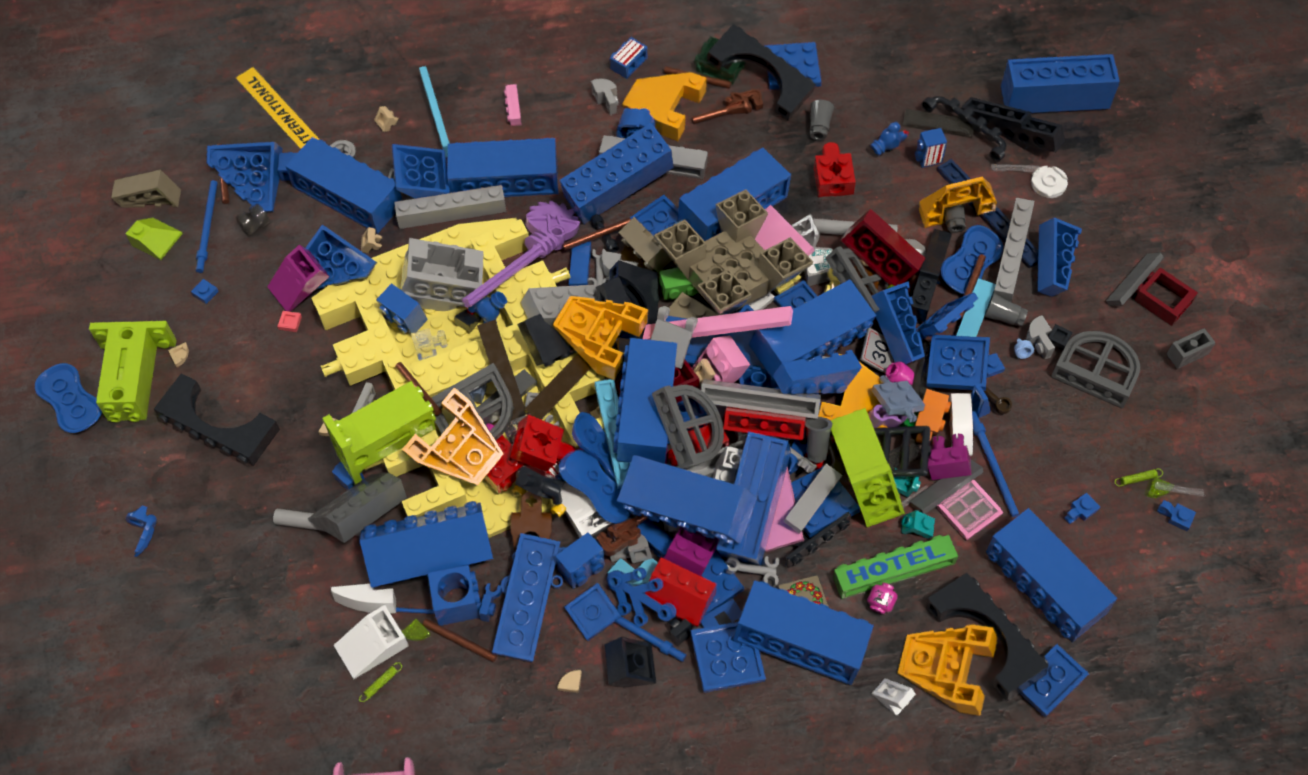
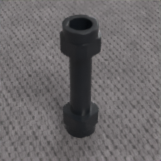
(610, 244)

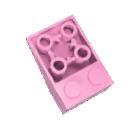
(724, 359)

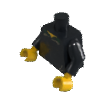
(540, 484)

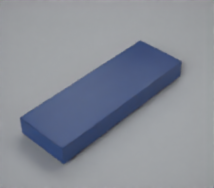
(580, 264)

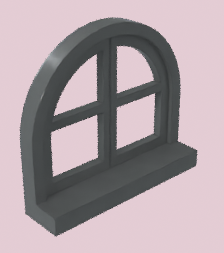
(844, 270)
(1091, 381)
(474, 382)
(677, 428)

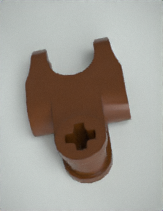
(530, 519)

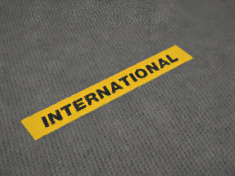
(276, 107)

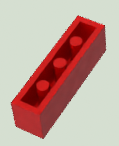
(764, 423)

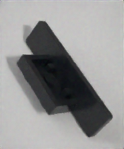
(812, 543)

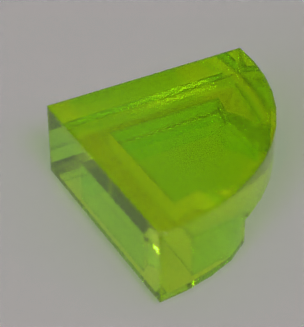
(1154, 493)
(416, 631)

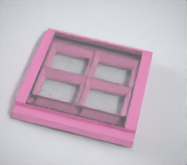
(969, 510)

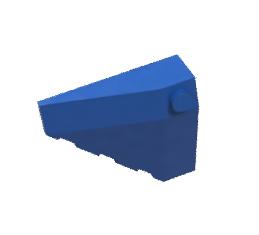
(249, 169)
(339, 258)

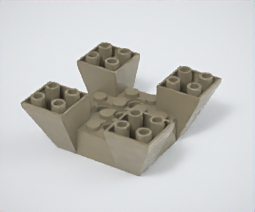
(732, 265)

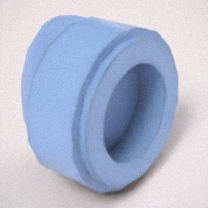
(1023, 349)

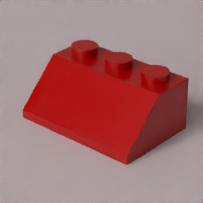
(684, 590)

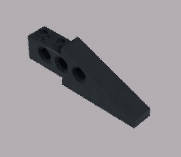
(1018, 125)
(930, 274)

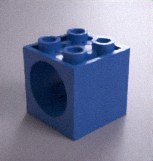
(445, 580)

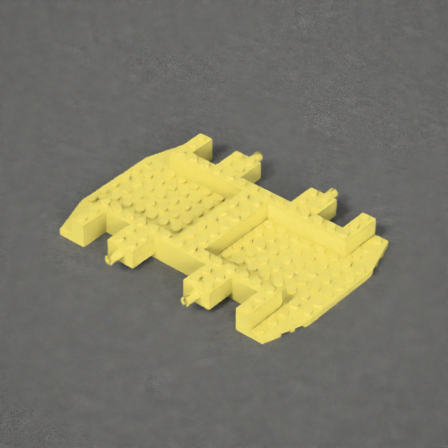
(465, 354)

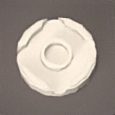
(1049, 182)

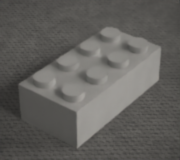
(551, 300)

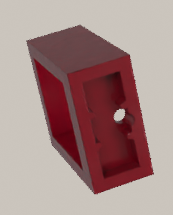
(1158, 307)

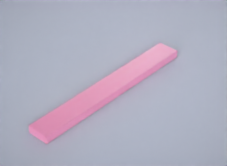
(734, 322)

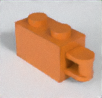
(933, 412)

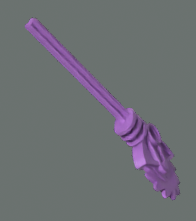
(549, 229)

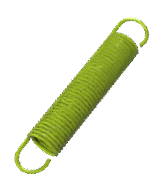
(1134, 478)
(381, 681)

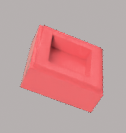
(289, 321)

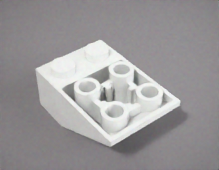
(582, 512)
(370, 642)

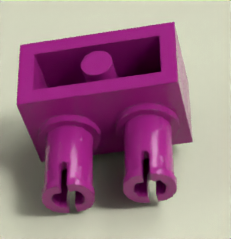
(949, 461)

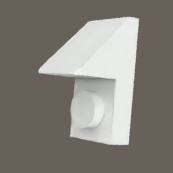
(893, 695)

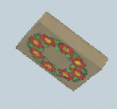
(807, 588)

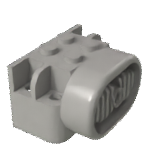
(440, 274)

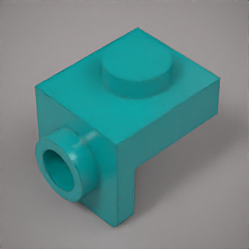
(907, 485)
(918, 523)

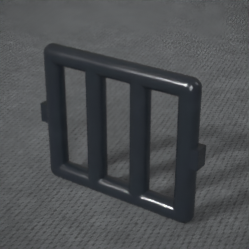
(926, 449)

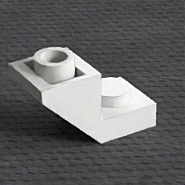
(727, 464)

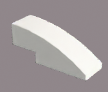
(961, 418)
(364, 597)

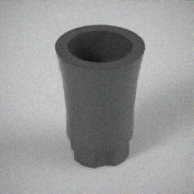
(820, 119)
(955, 218)
(1005, 311)
(817, 438)

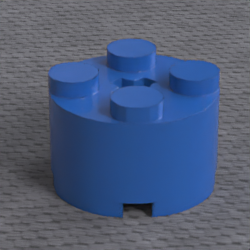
(632, 121)

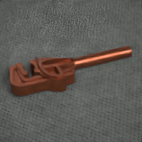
(736, 104)
(623, 533)

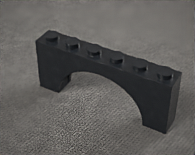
(739, 46)
(642, 290)
(547, 343)
(242, 442)
(968, 600)

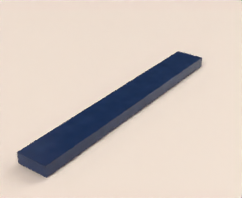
(996, 220)

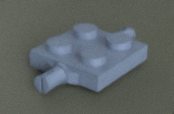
(898, 398)

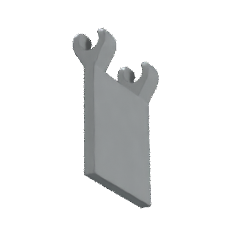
(672, 333)

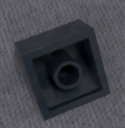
(630, 663)

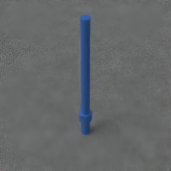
(202, 253)
(979, 430)
(665, 647)

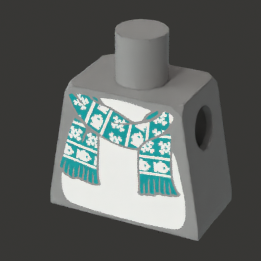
(818, 271)

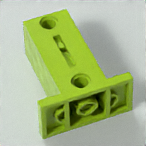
(128, 365)
(380, 428)
(867, 467)

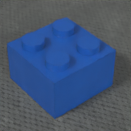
(401, 309)
(580, 560)

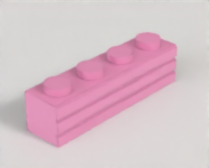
(513, 105)

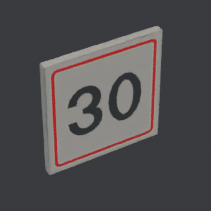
(876, 351)

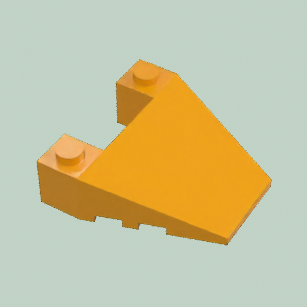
(661, 97)
(974, 190)
(594, 327)
(856, 396)
(463, 449)
(942, 663)

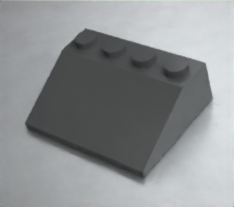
(360, 506)

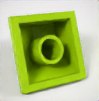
(153, 237)

